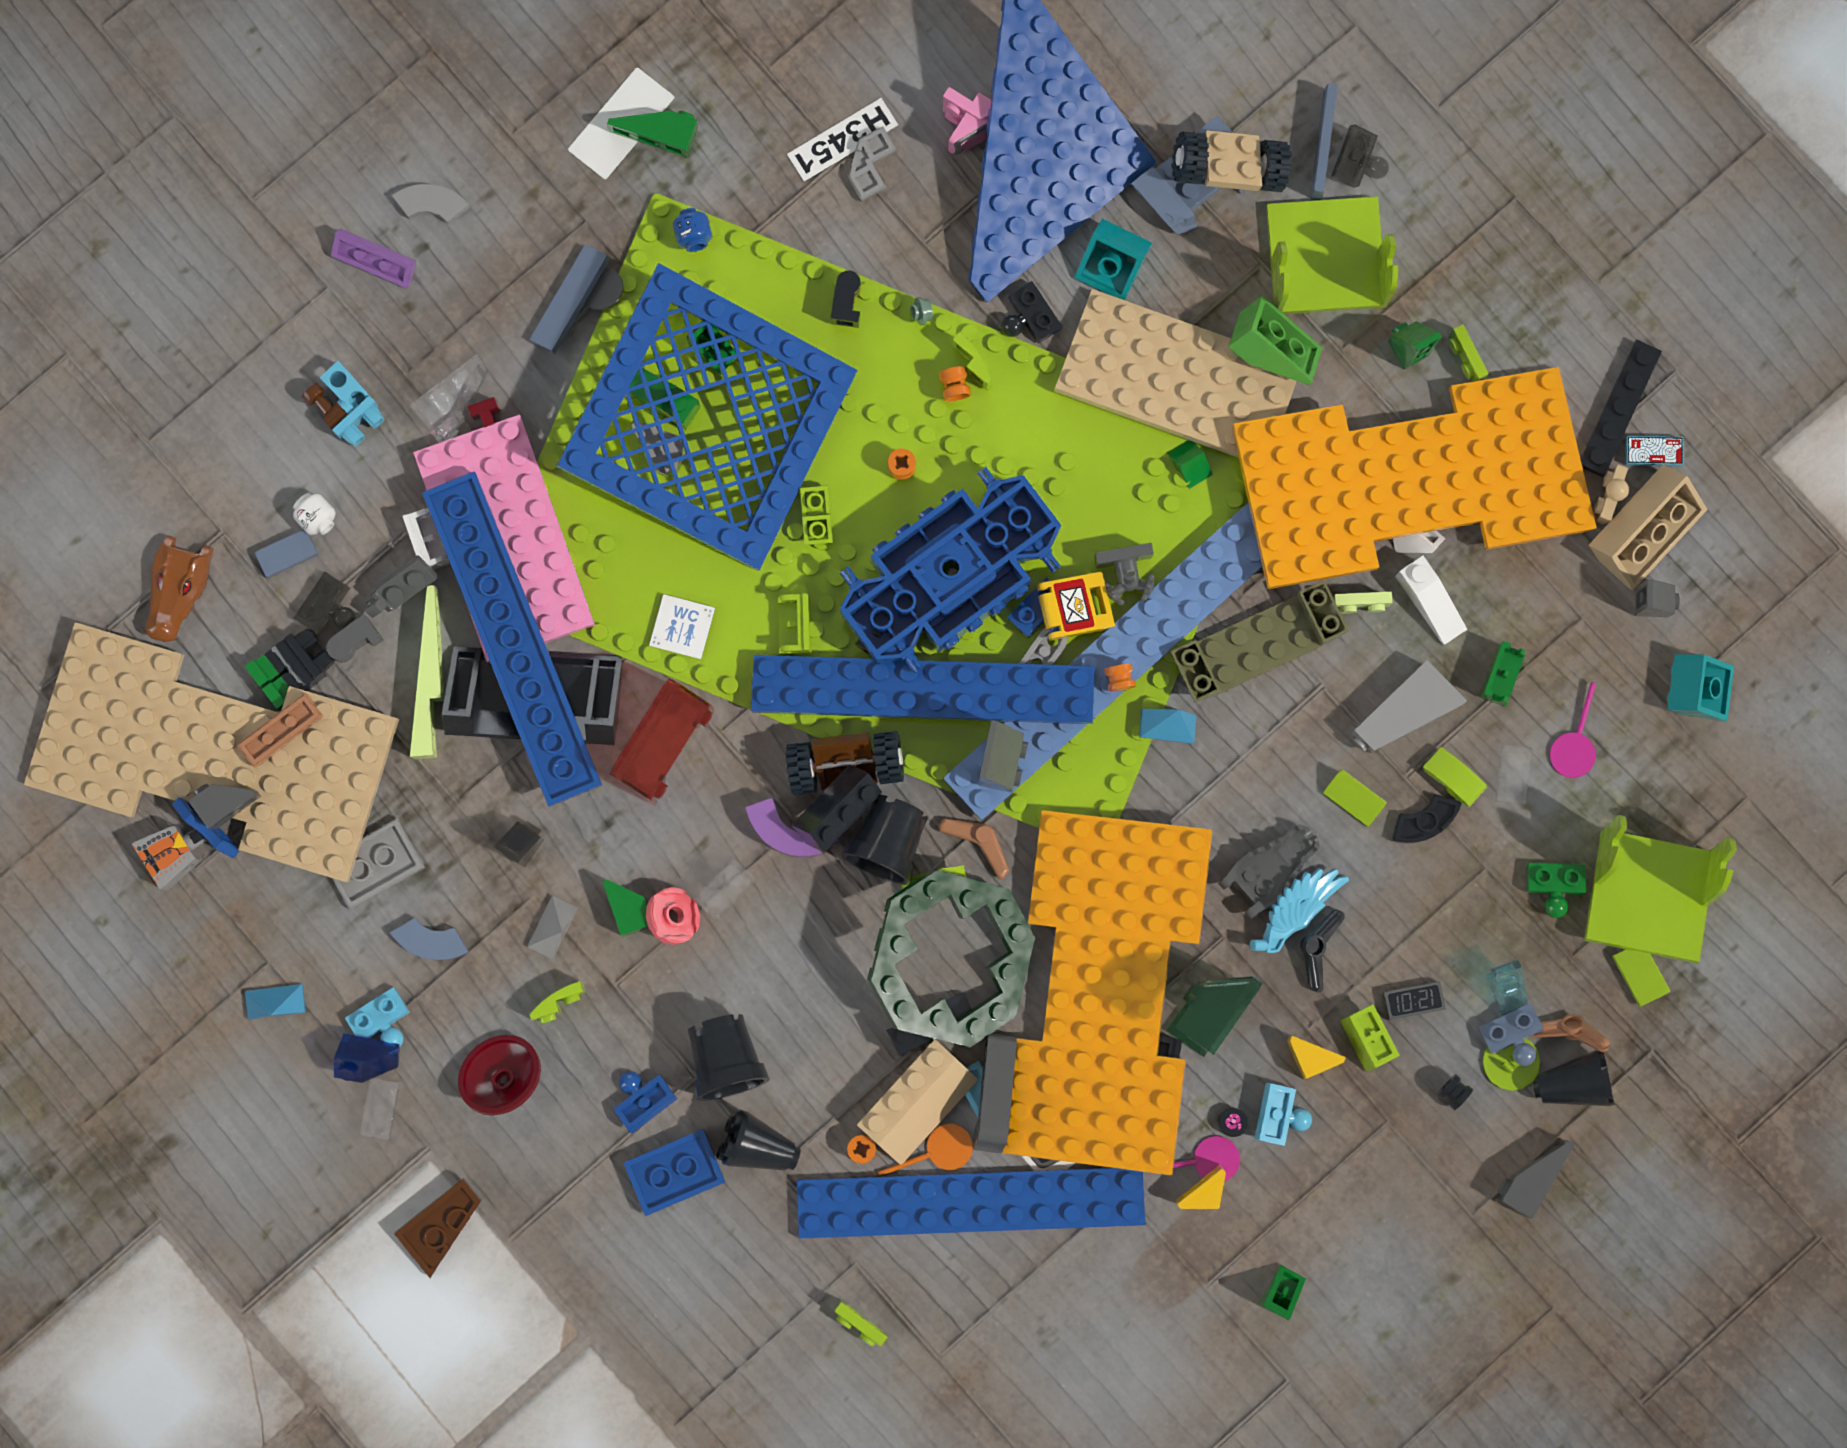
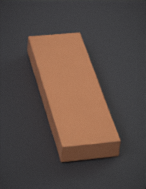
(280, 730)

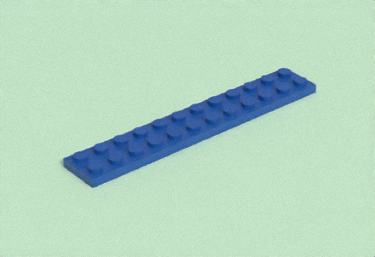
(512, 639)
(935, 692)
(970, 1202)

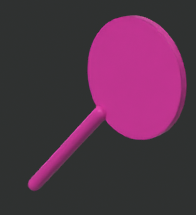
(1574, 753)
(1212, 1153)

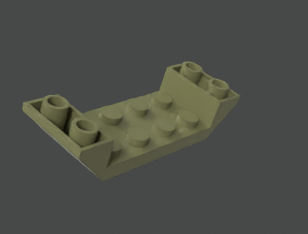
(1260, 643)

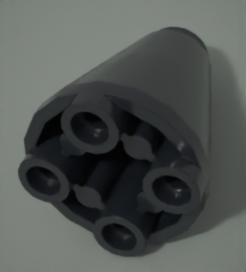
(756, 1145)

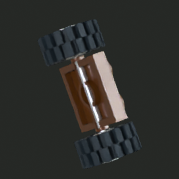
(836, 753)

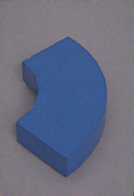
(217, 837)

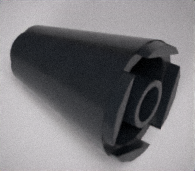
(1576, 1082)

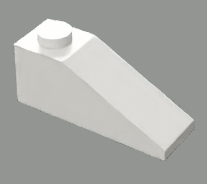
(1431, 599)

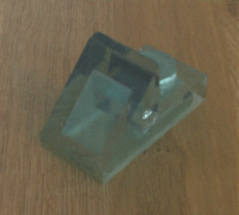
(1508, 987)

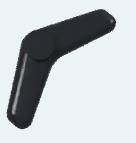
(1315, 945)

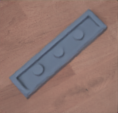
(1323, 141)
(570, 299)

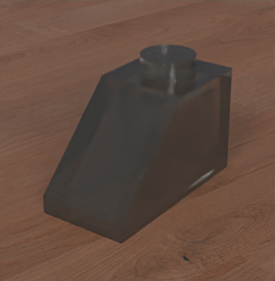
(520, 842)

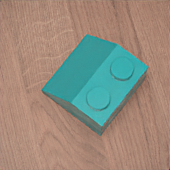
(1113, 259)
(1700, 687)

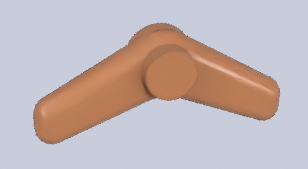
(983, 836)
(1574, 1029)

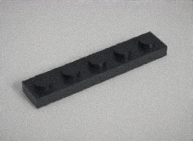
(1619, 408)

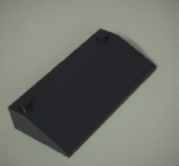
(478, 707)

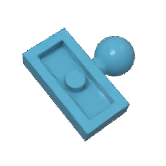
(379, 1016)
(1277, 1114)

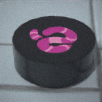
(1233, 1122)

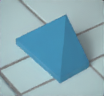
(1167, 725)
(275, 1001)

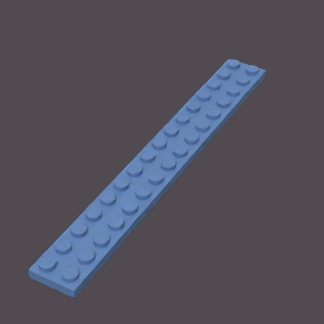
(1136, 639)

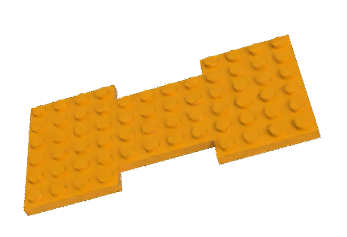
(1333, 492)
(1096, 1077)

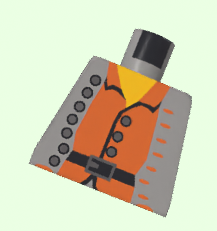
(169, 854)

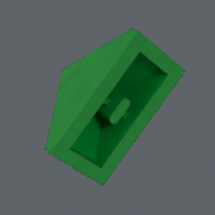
(707, 353)
(1190, 463)
(1283, 1292)

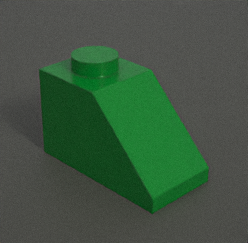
(627, 908)

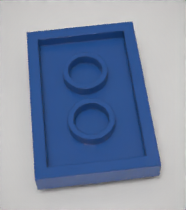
(674, 1172)

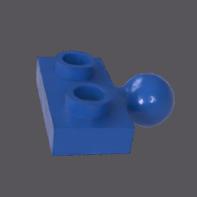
(1028, 614)
(644, 1101)

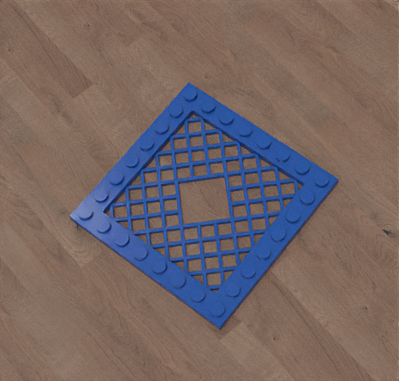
(833, 381)

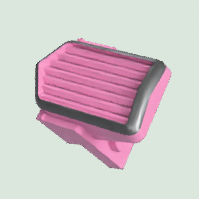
(970, 116)

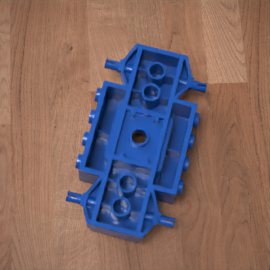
(921, 598)

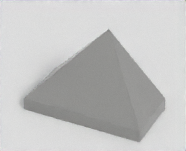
(552, 927)

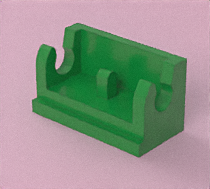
(1502, 674)

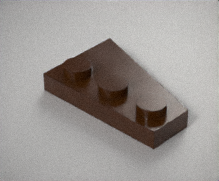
(437, 1226)

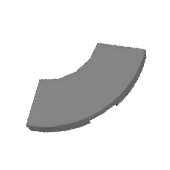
(432, 200)

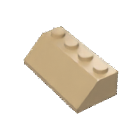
(1648, 526)
(917, 1102)

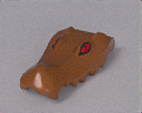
(176, 584)

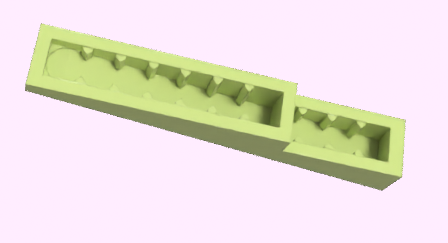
(430, 680)

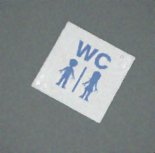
(682, 626)

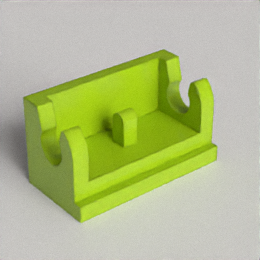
(794, 624)
(1369, 1038)

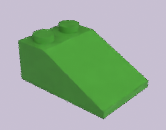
(1274, 342)

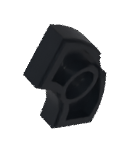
(1426, 823)

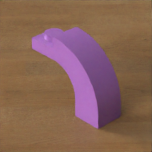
(776, 834)

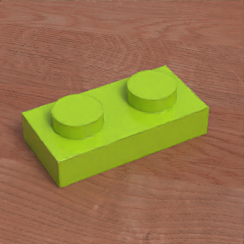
(1472, 363)
(849, 1317)

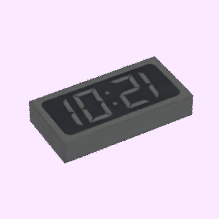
(1414, 1000)

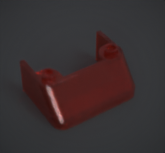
(660, 740)

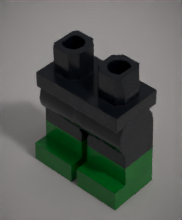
(291, 666)

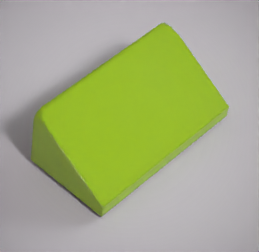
(1354, 797)
(1641, 976)

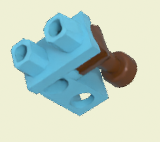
(351, 408)

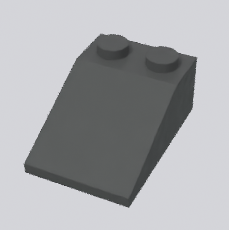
(1002, 757)

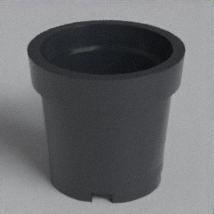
(887, 840)
(725, 1058)

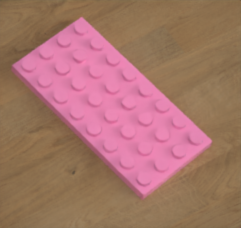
(524, 517)

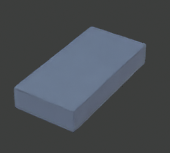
(286, 553)

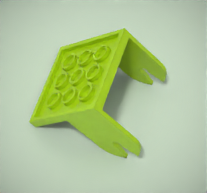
(1330, 256)
(1654, 893)

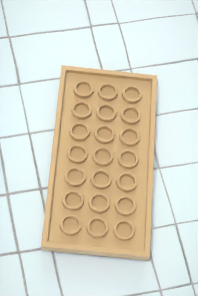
(1167, 374)

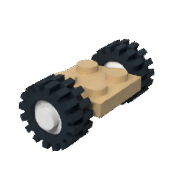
(1231, 161)

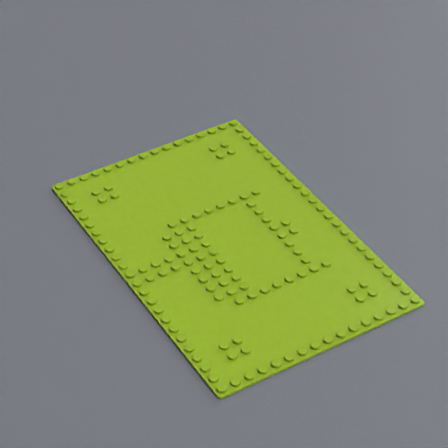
(1090, 467)

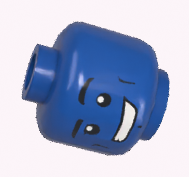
(692, 230)

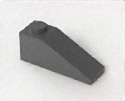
(1530, 1184)

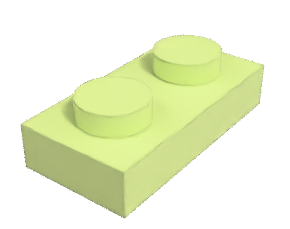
(1373, 601)

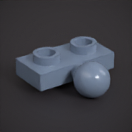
(1513, 1030)

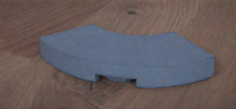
(429, 943)

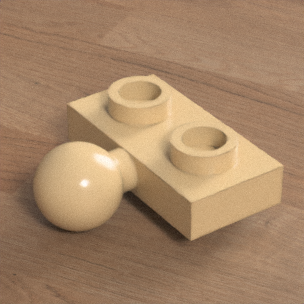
(1615, 491)

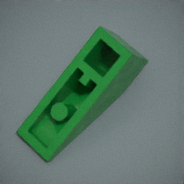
(661, 130)
(1413, 342)
(686, 406)

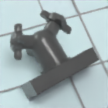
(1126, 570)

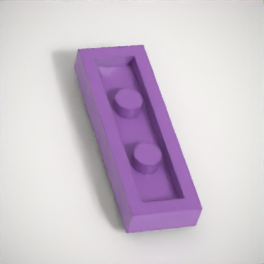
(373, 258)

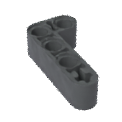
(995, 1094)

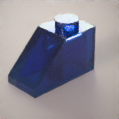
(364, 1058)

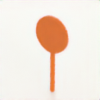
(947, 1148)

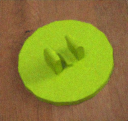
(1505, 1072)

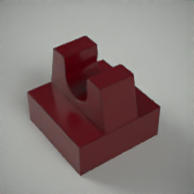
(485, 411)

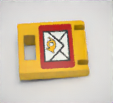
(1072, 605)

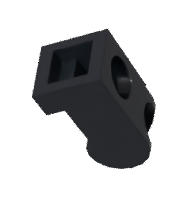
(846, 290)

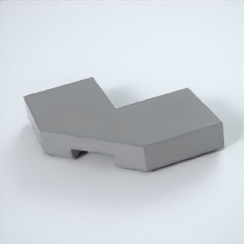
(868, 152)

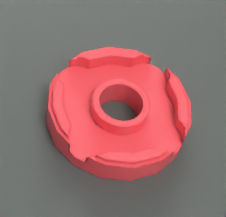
(660, 923)

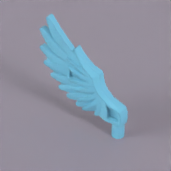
(1297, 908)

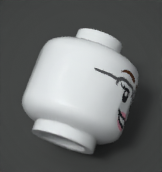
(314, 514)

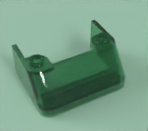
(1212, 1011)

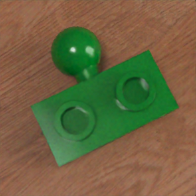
(1556, 880)

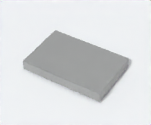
(381, 863)

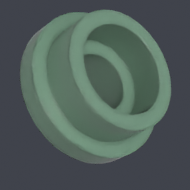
(921, 310)

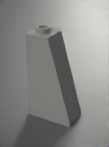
(1411, 706)

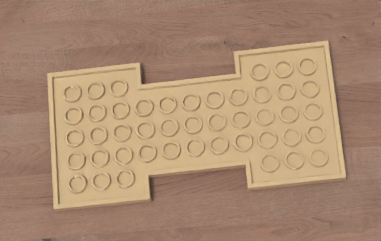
(131, 728)

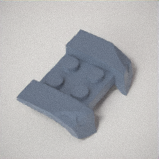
(1177, 200)

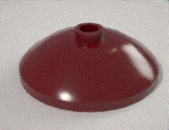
(494, 1064)

